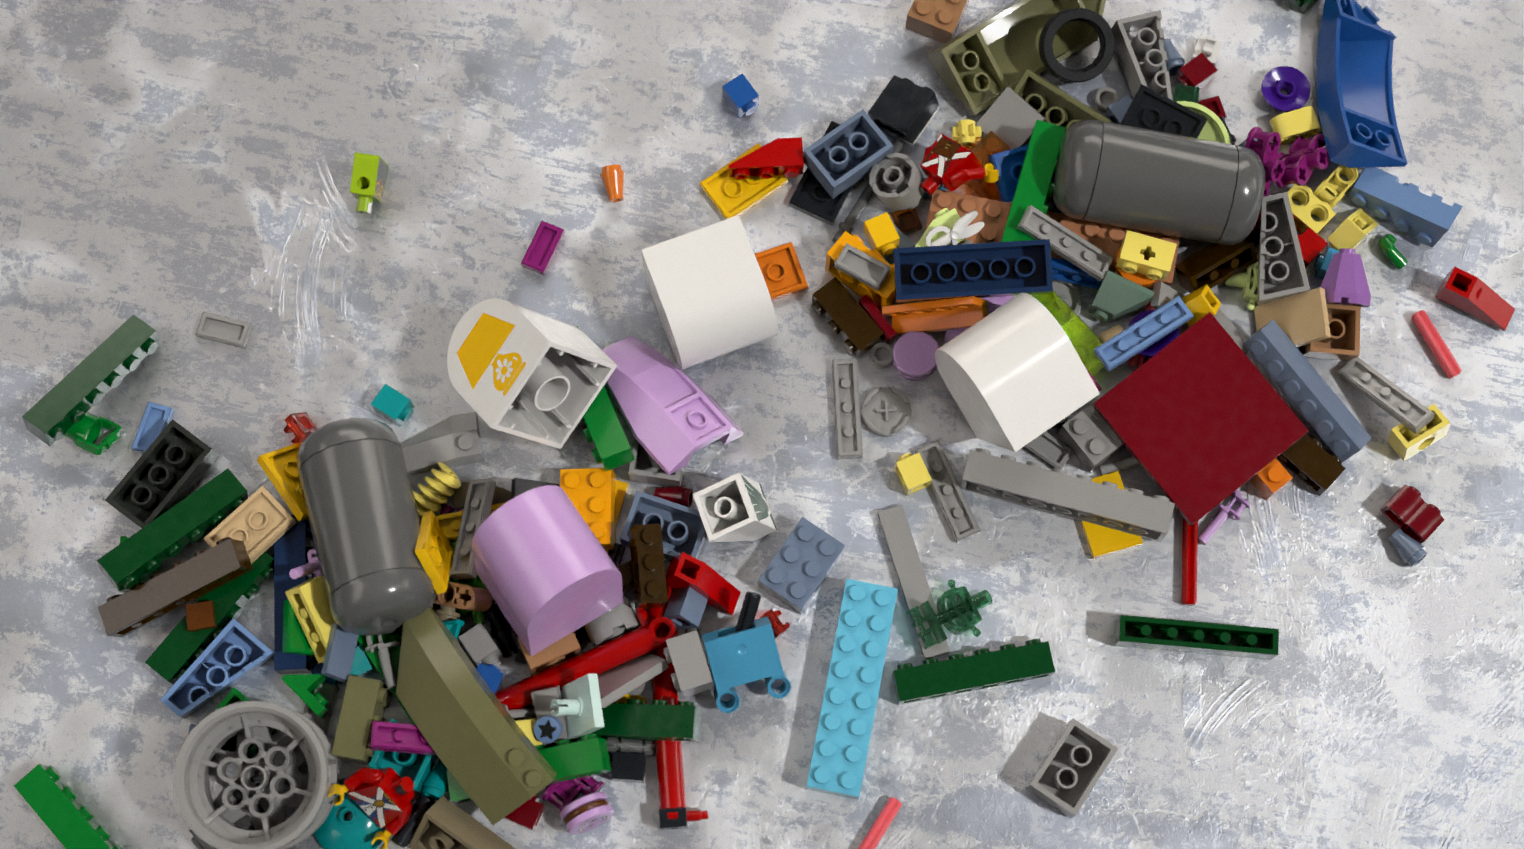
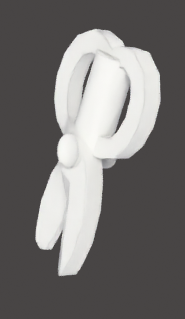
(959, 230)

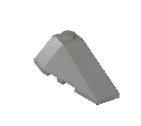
(451, 442)

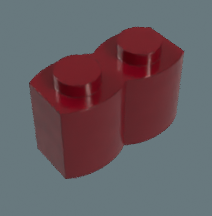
(1412, 513)

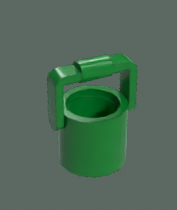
(88, 430)

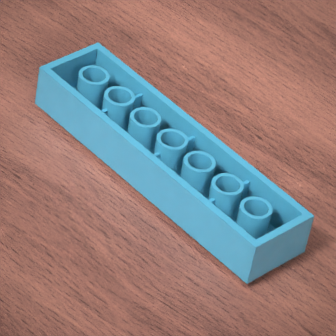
(852, 689)

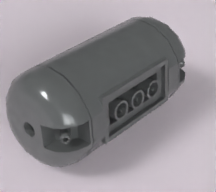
(1158, 182)
(364, 525)

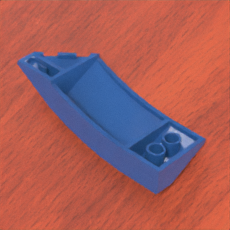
(1356, 88)

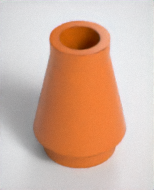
(613, 182)

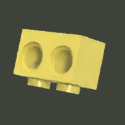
(1309, 206)

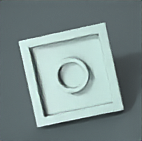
(580, 706)

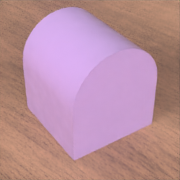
(545, 567)

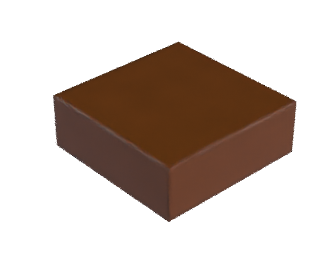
(906, 221)
(200, 616)

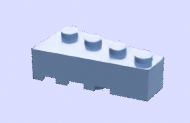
(1404, 205)
(220, 666)

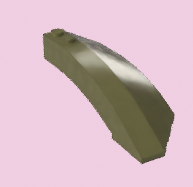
(1006, 44)
(466, 720)

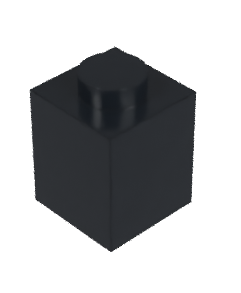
(628, 767)

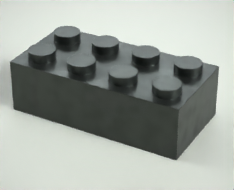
(162, 475)

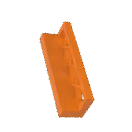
(936, 314)

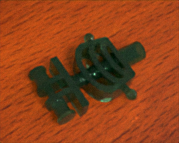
(964, 614)

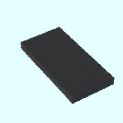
(814, 200)

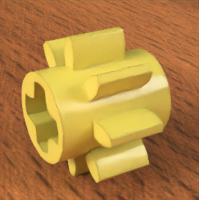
(966, 133)

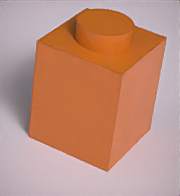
(1271, 479)

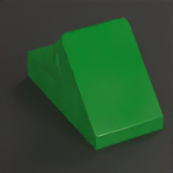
(304, 687)

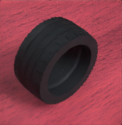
(1104, 55)

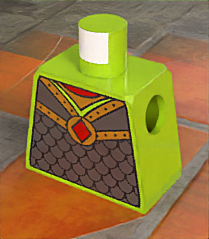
(371, 172)

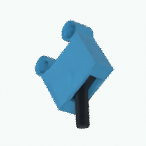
(744, 656)

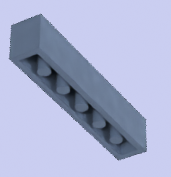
(1307, 391)

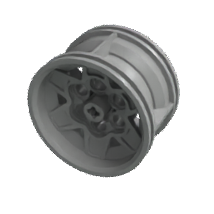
(203, 760)

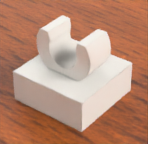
(1208, 47)

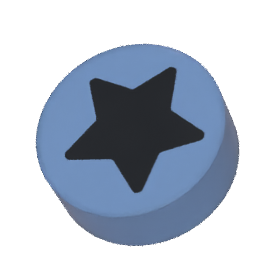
(548, 729)

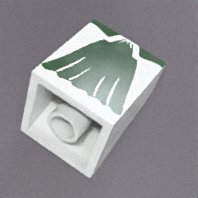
(734, 510)

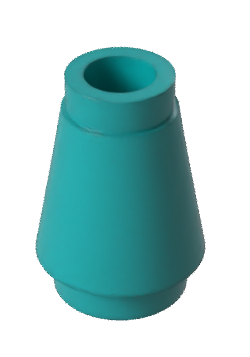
(436, 783)

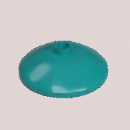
(352, 834)

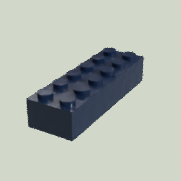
(972, 270)

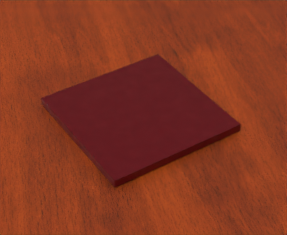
(1200, 418)

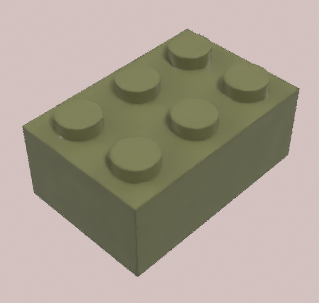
(362, 704)

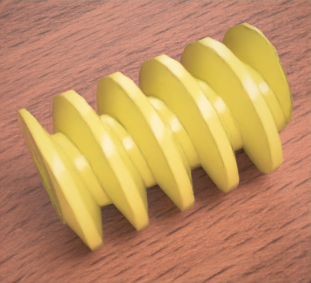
(436, 490)

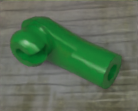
(1387, 246)

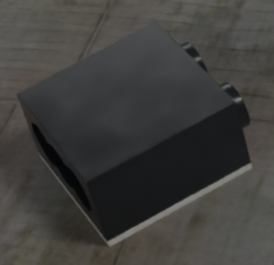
(904, 109)

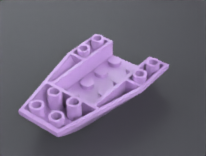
(664, 405)

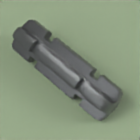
(630, 746)

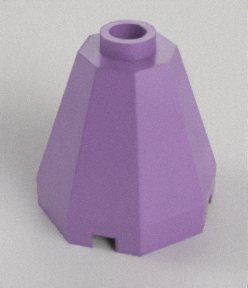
(1346, 280)

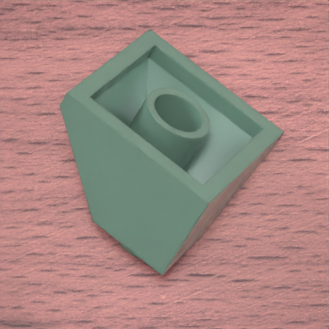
(1119, 299)

